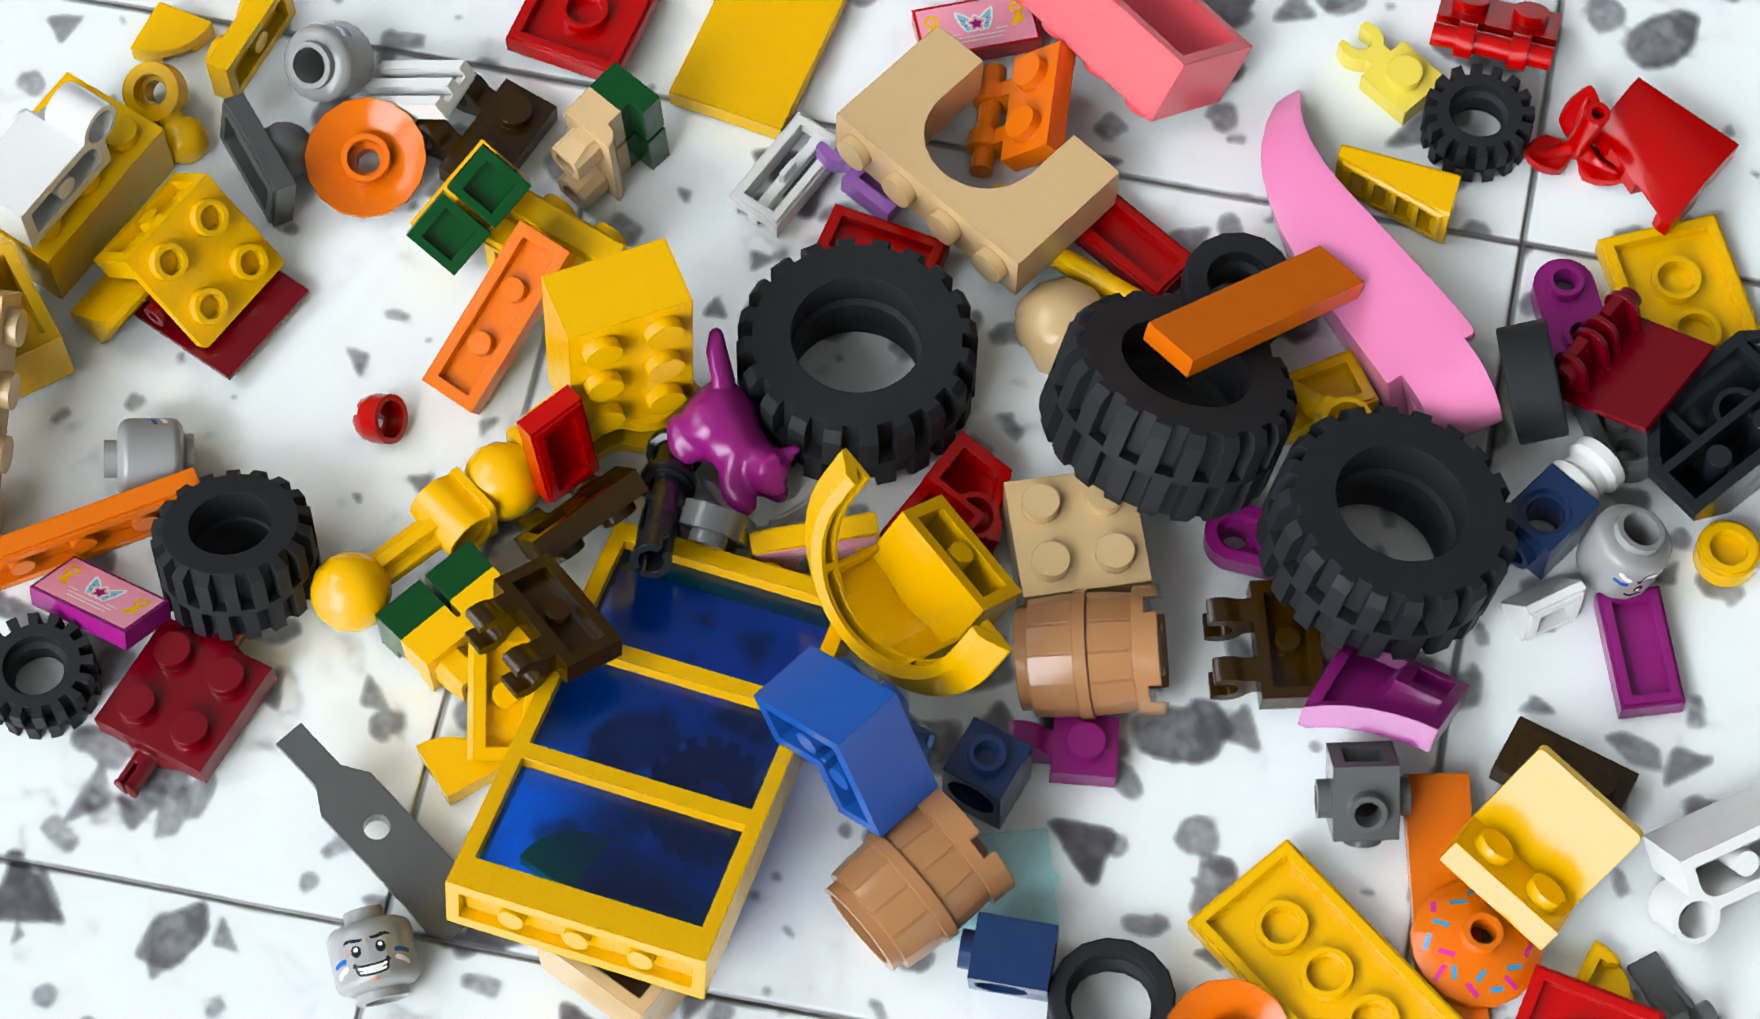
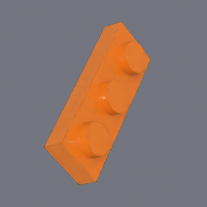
(497, 319)

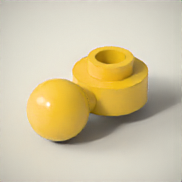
(185, 134)

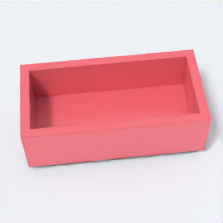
(1151, 51)

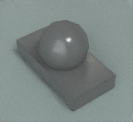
(265, 156)

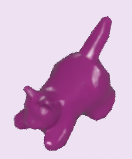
(725, 430)

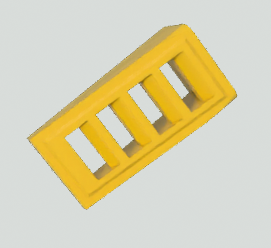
(1400, 189)

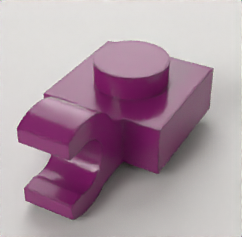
(1075, 748)

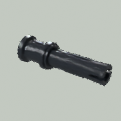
(668, 487)

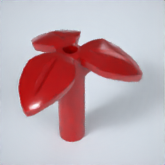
(1581, 124)

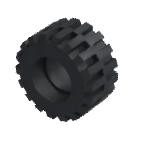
(236, 554)

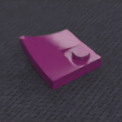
(1384, 698)

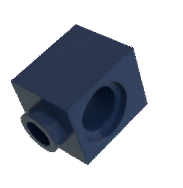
(1563, 505)
(987, 772)
(1009, 956)

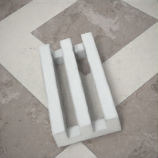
(419, 81)
(761, 210)

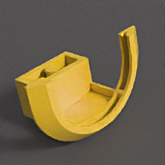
(918, 598)

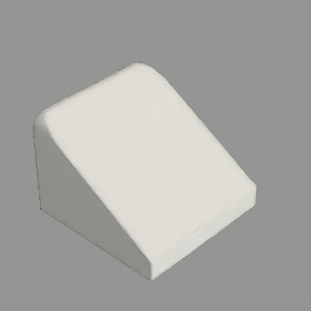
(1544, 606)

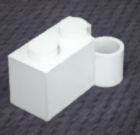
(51, 160)
(1706, 864)

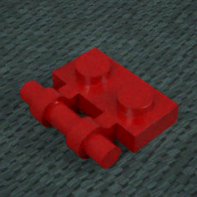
(1498, 30)

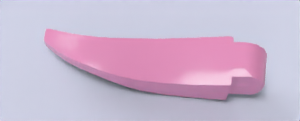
(1402, 322)

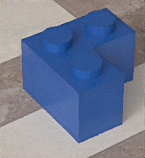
(852, 734)

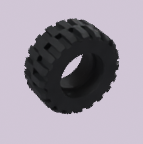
(869, 293)
(1150, 430)
(1419, 475)

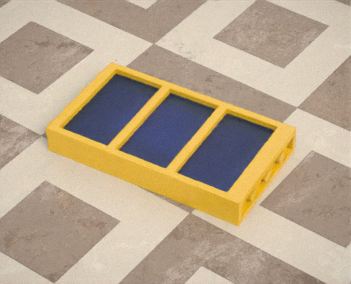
(650, 781)

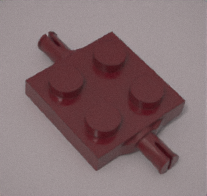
(183, 704)

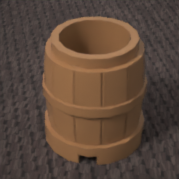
(1091, 654)
(918, 882)

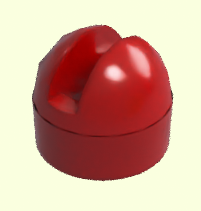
(387, 408)

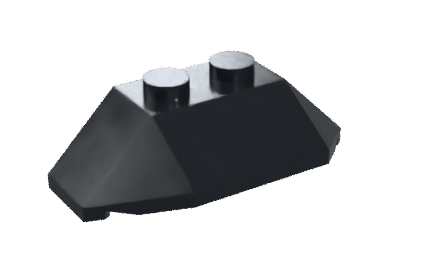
(1709, 436)

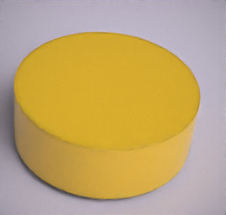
(1726, 553)

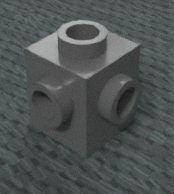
(1362, 793)

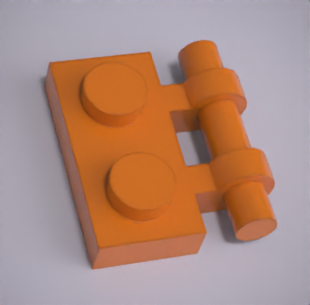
(1035, 108)

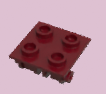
(243, 334)
(1627, 363)

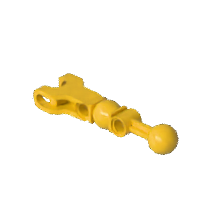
(448, 513)

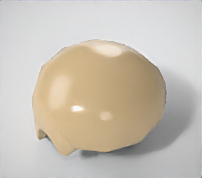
(1045, 316)

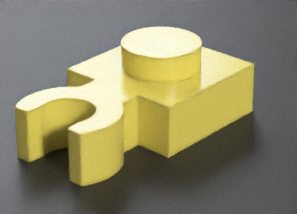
(1391, 78)

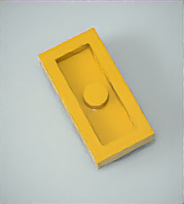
(246, 44)
(491, 708)

